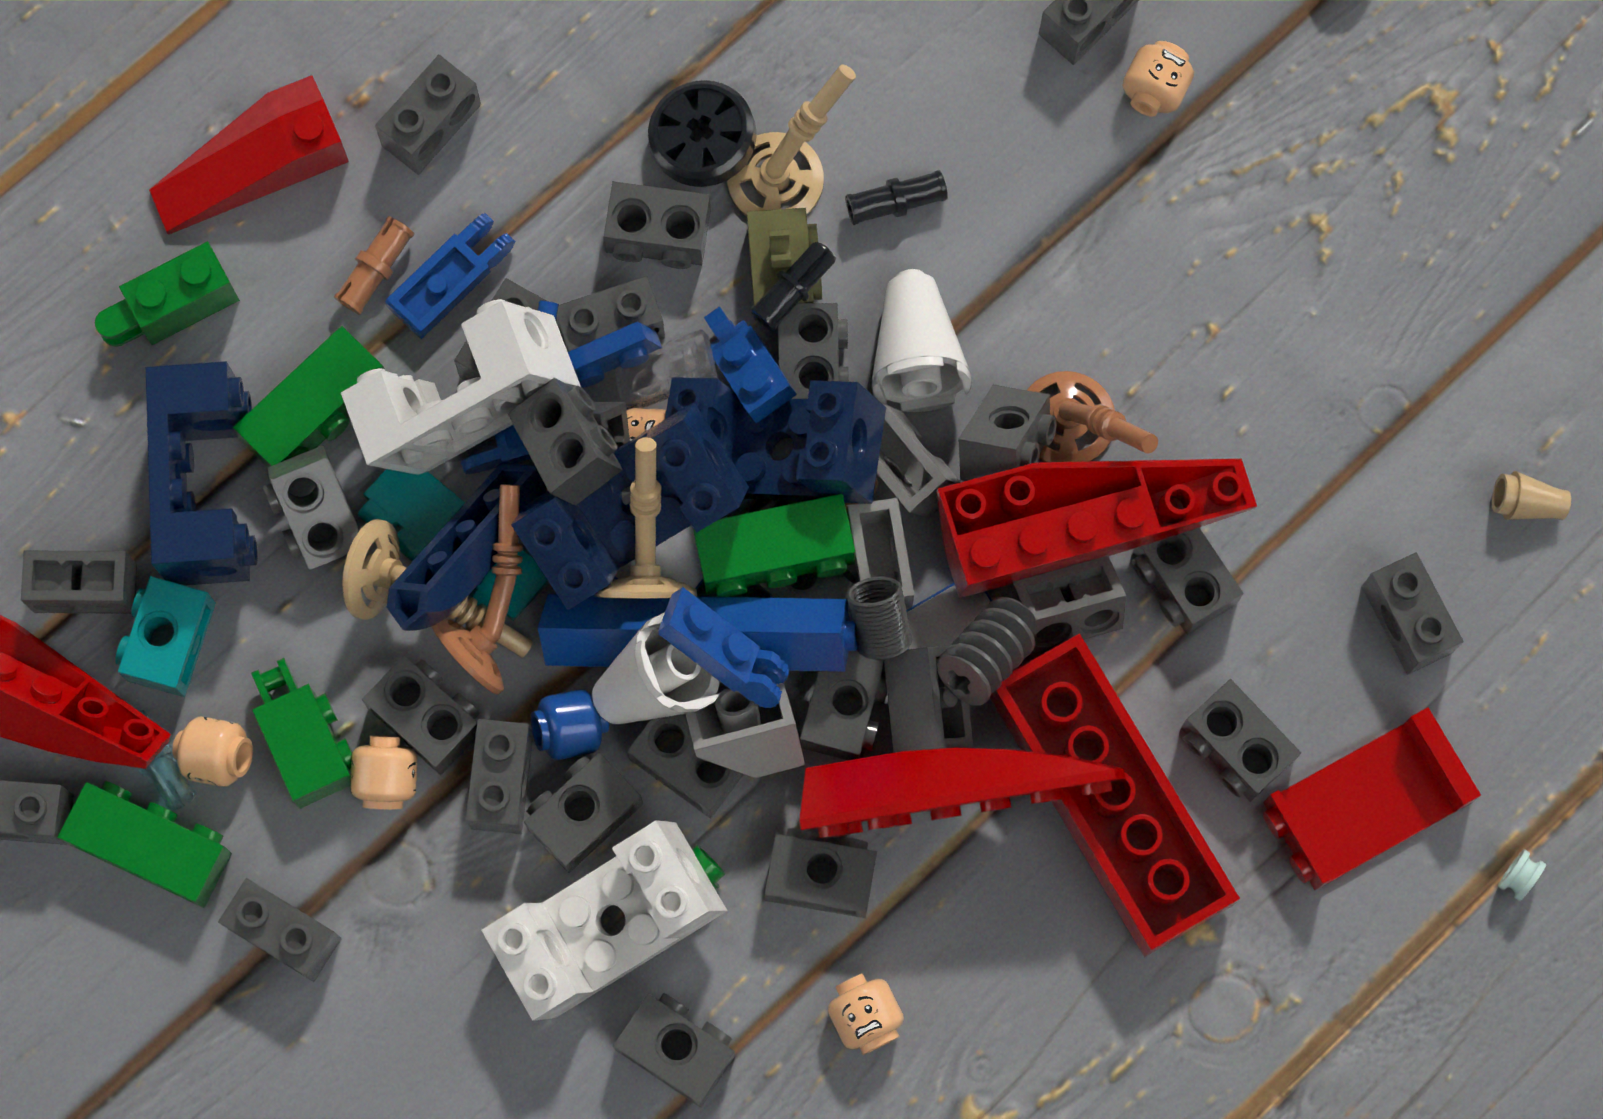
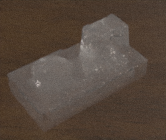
(651, 381)

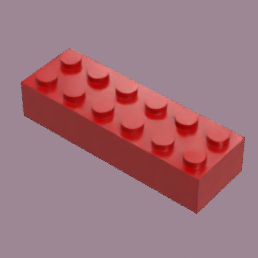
(1140, 832)

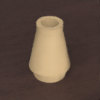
(1524, 497)

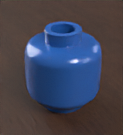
(568, 725)

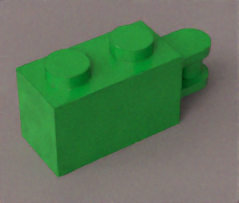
(168, 299)
(301, 737)

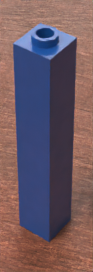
(802, 631)

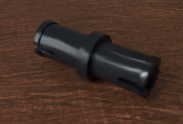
(896, 197)

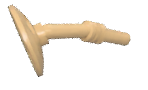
(781, 167)
(645, 505)
(383, 571)

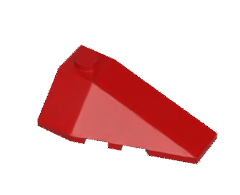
(260, 152)

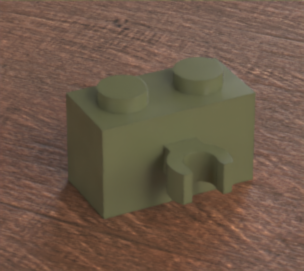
(776, 244)

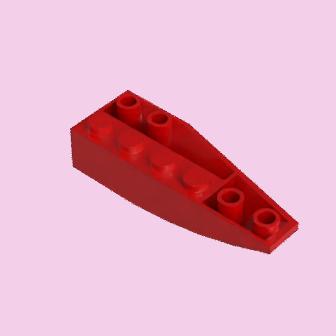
(1078, 512)
(65, 710)
(903, 783)

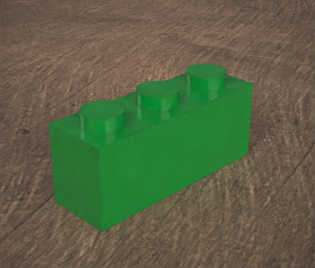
(307, 402)
(775, 546)
(146, 842)

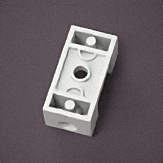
(413, 431)
(559, 948)

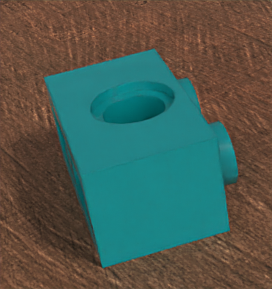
(173, 664)

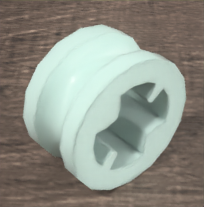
(1522, 875)

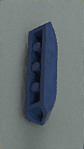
(459, 552)

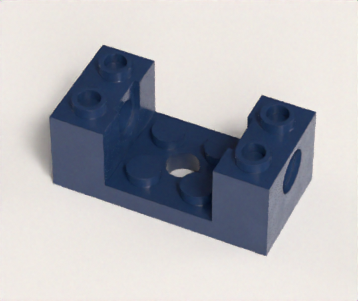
(184, 406)
(832, 436)
(589, 542)

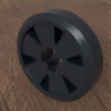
(693, 107)

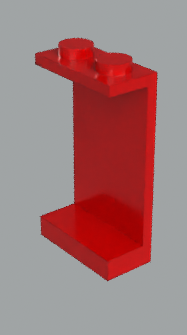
(1370, 800)

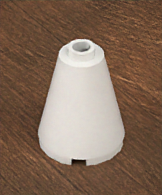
(917, 347)
(652, 681)

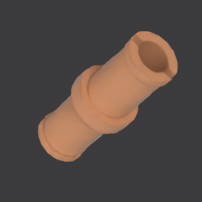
(374, 265)

